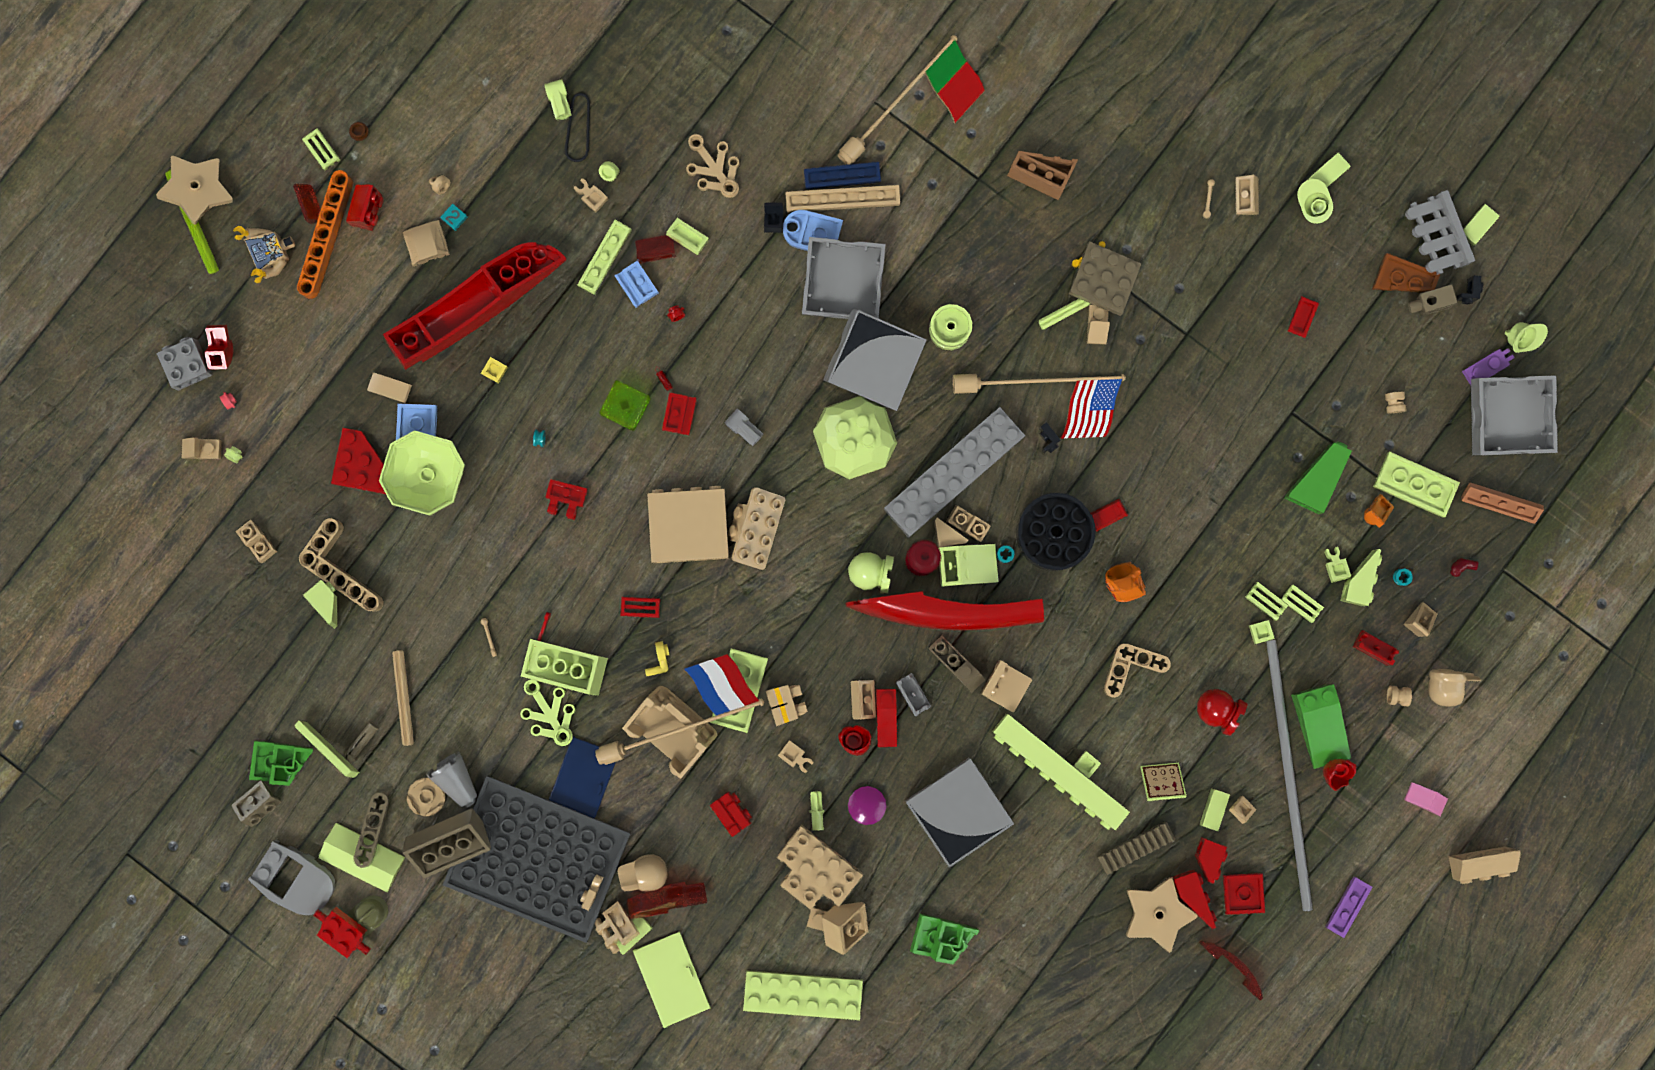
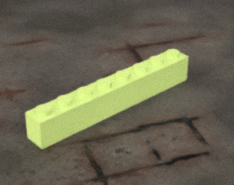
(1060, 771)

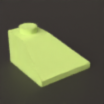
(324, 601)

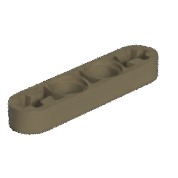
(373, 830)

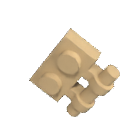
(621, 924)

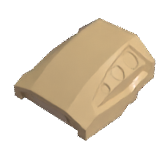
(426, 242)

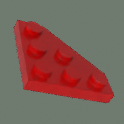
(357, 463)

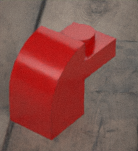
(220, 348)

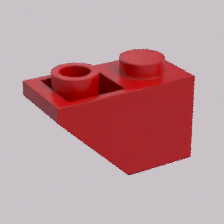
(1209, 857)

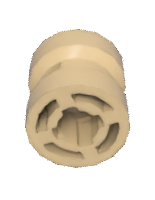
(1395, 402)
(1400, 696)

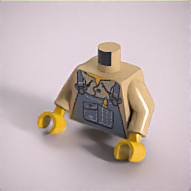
(266, 251)

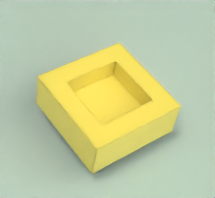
(494, 370)

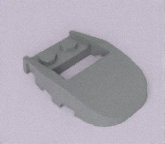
(310, 888)

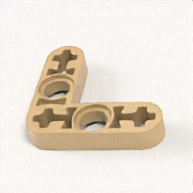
(1126, 662)

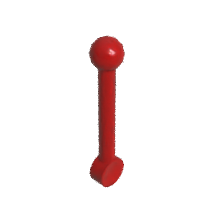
(546, 618)

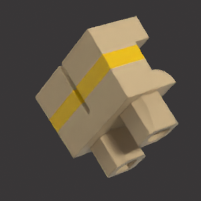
(785, 695)

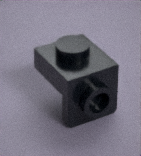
(773, 217)
(1474, 289)

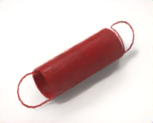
(664, 380)

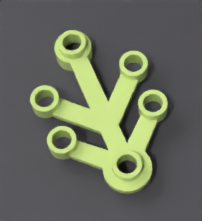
(550, 714)

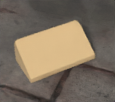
(1247, 195)
(863, 699)

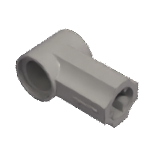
(740, 424)

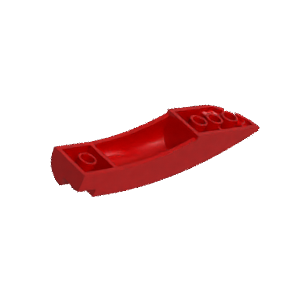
(473, 302)
(933, 613)

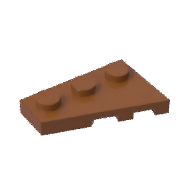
(1402, 275)

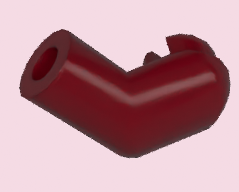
(1462, 564)

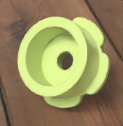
(233, 454)

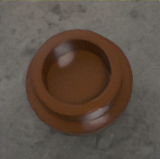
(358, 131)

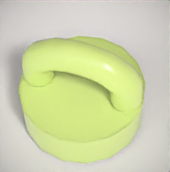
(608, 171)

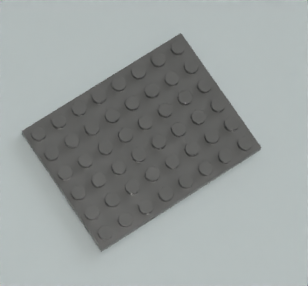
(539, 859)

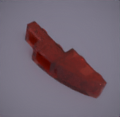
(666, 898)

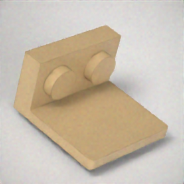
(1006, 686)

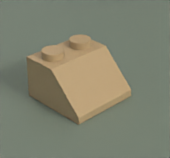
(844, 926)

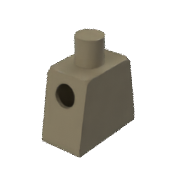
(1441, 299)

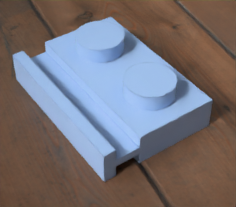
(636, 284)

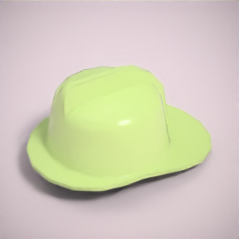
(1315, 201)
(1526, 336)

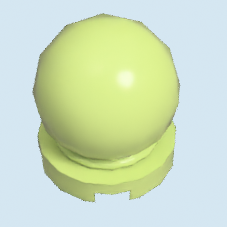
(870, 571)

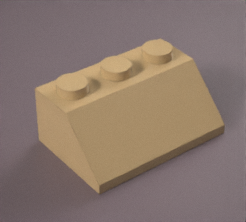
(1484, 864)

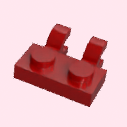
(567, 494)

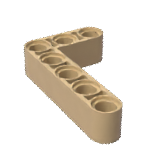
(334, 571)

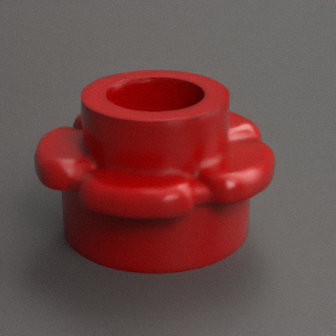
(676, 313)

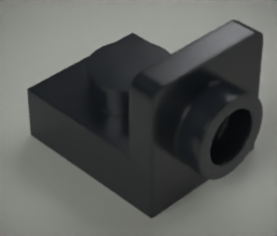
(1048, 434)

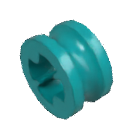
(539, 438)
(1008, 559)
(1397, 574)

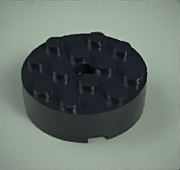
(1035, 534)

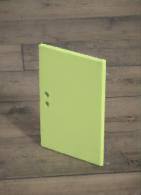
(670, 979)

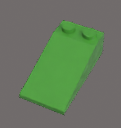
(1322, 724)

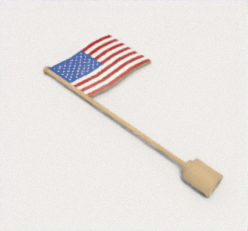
(1089, 406)

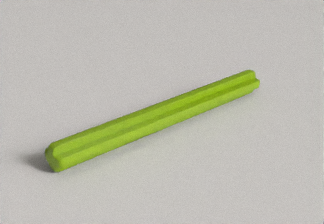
(199, 240)

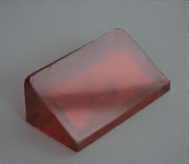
(307, 202)

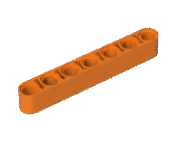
(327, 243)

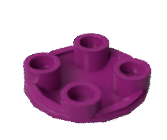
(867, 805)

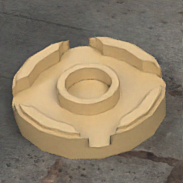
(425, 797)

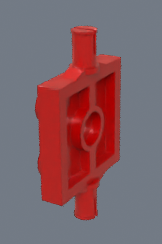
(341, 932)

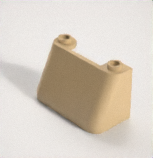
(666, 712)

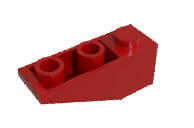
(1191, 893)

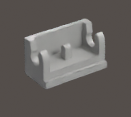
(913, 694)

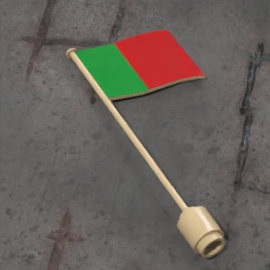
(951, 80)

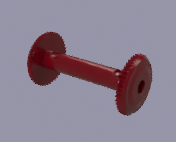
(923, 557)

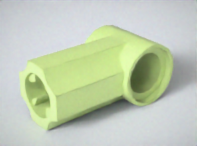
(557, 95)

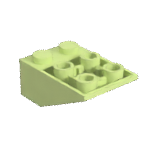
(968, 565)

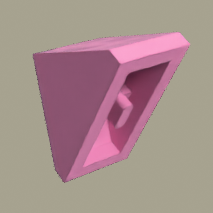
(1426, 799)

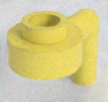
(662, 652)

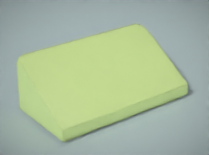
(1214, 809)

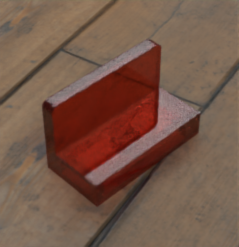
(655, 249)

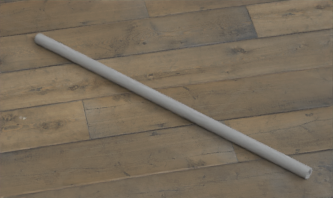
(1289, 775)

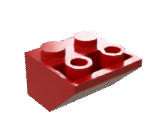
(364, 207)

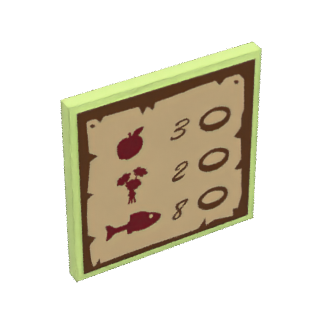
(1163, 781)

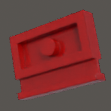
(679, 414)

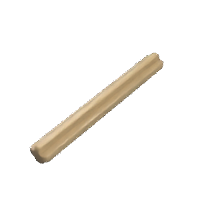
(403, 697)

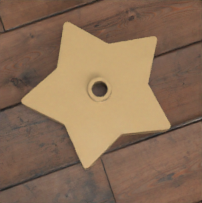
(194, 200)
(1146, 905)

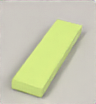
(604, 257)
(326, 749)

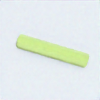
(1062, 313)

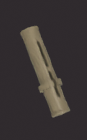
(360, 742)

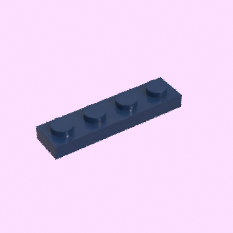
(842, 175)

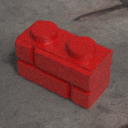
(731, 813)

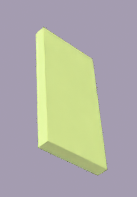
(1416, 484)
(752, 669)

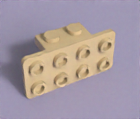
(755, 527)

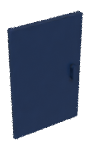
(581, 779)

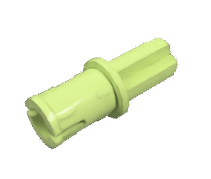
(816, 810)

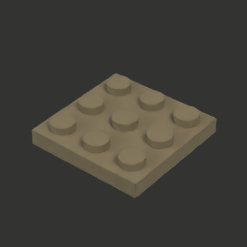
(1104, 278)

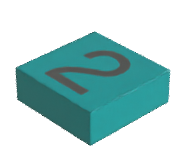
(453, 217)

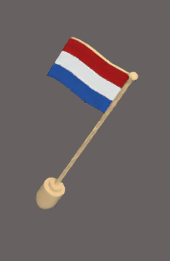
(720, 688)

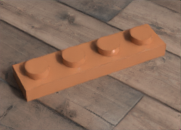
(1502, 503)

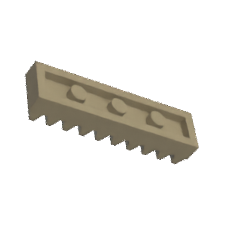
(1136, 847)

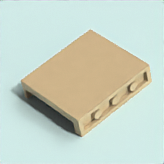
(688, 525)

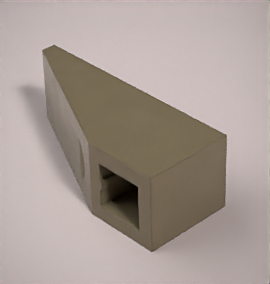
(957, 664)

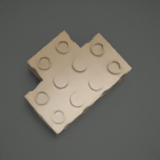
(816, 870)

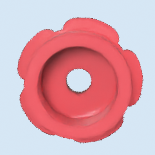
(228, 400)

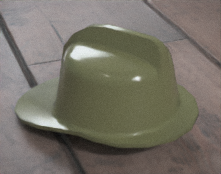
(370, 913)

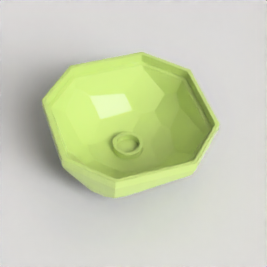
(855, 437)
(422, 472)

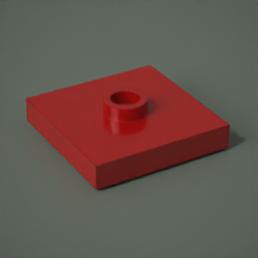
(1243, 893)

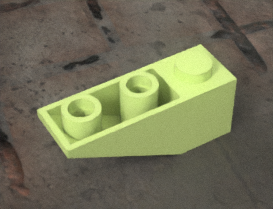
(1359, 587)

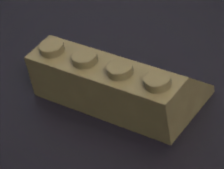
(447, 843)

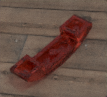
(1250, 982)

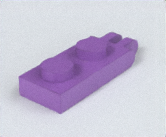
(1488, 366)

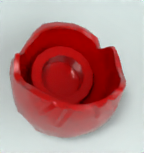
(855, 740)
(1338, 772)

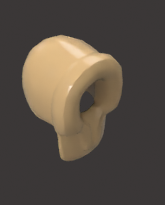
(1448, 686)
(645, 873)

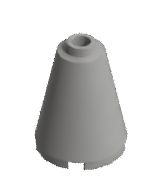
(454, 780)

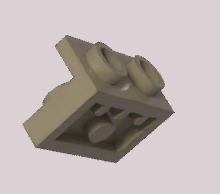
(255, 804)

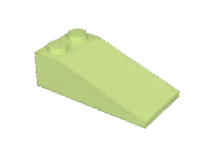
(564, 667)

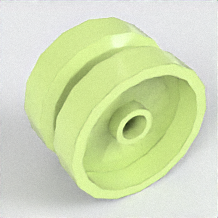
(945, 337)

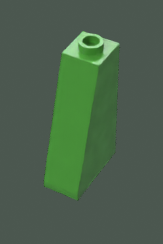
(1319, 481)

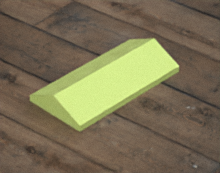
(340, 851)

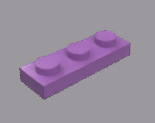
(1348, 907)

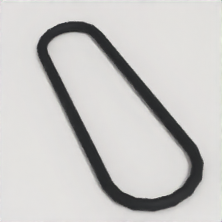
(569, 125)

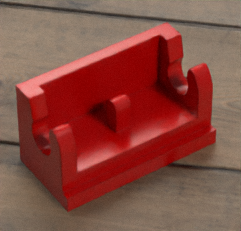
(1375, 648)

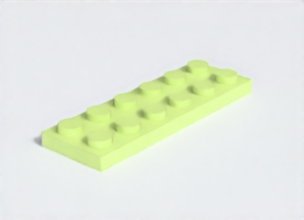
(803, 995)

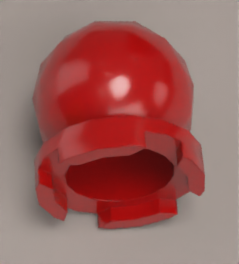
(1219, 709)

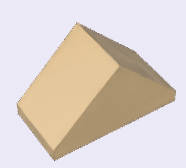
(947, 536)
(1421, 620)

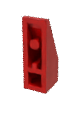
(886, 717)

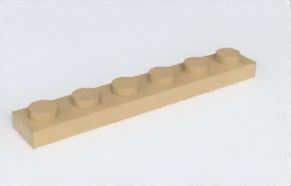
(843, 198)

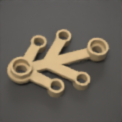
(714, 169)

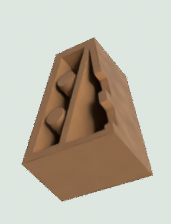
(1042, 172)

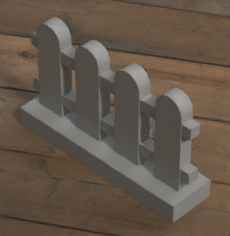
(1451, 230)

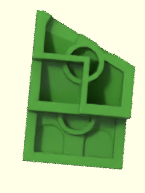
(277, 762)
(941, 938)

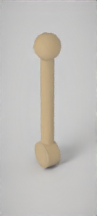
(1206, 214)
(484, 621)

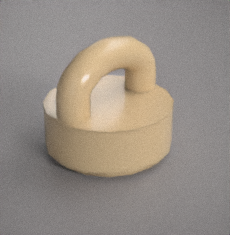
(439, 184)

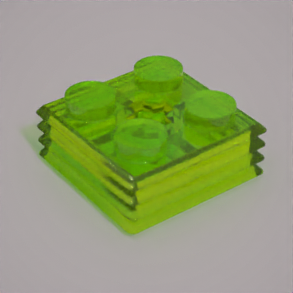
(620, 394)

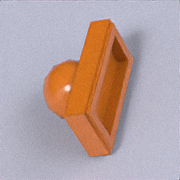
(1378, 511)

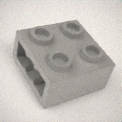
(184, 363)

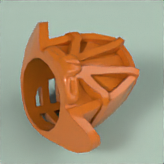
(1125, 582)

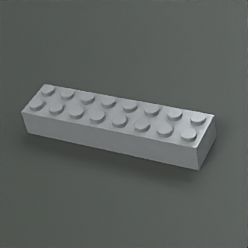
(954, 472)

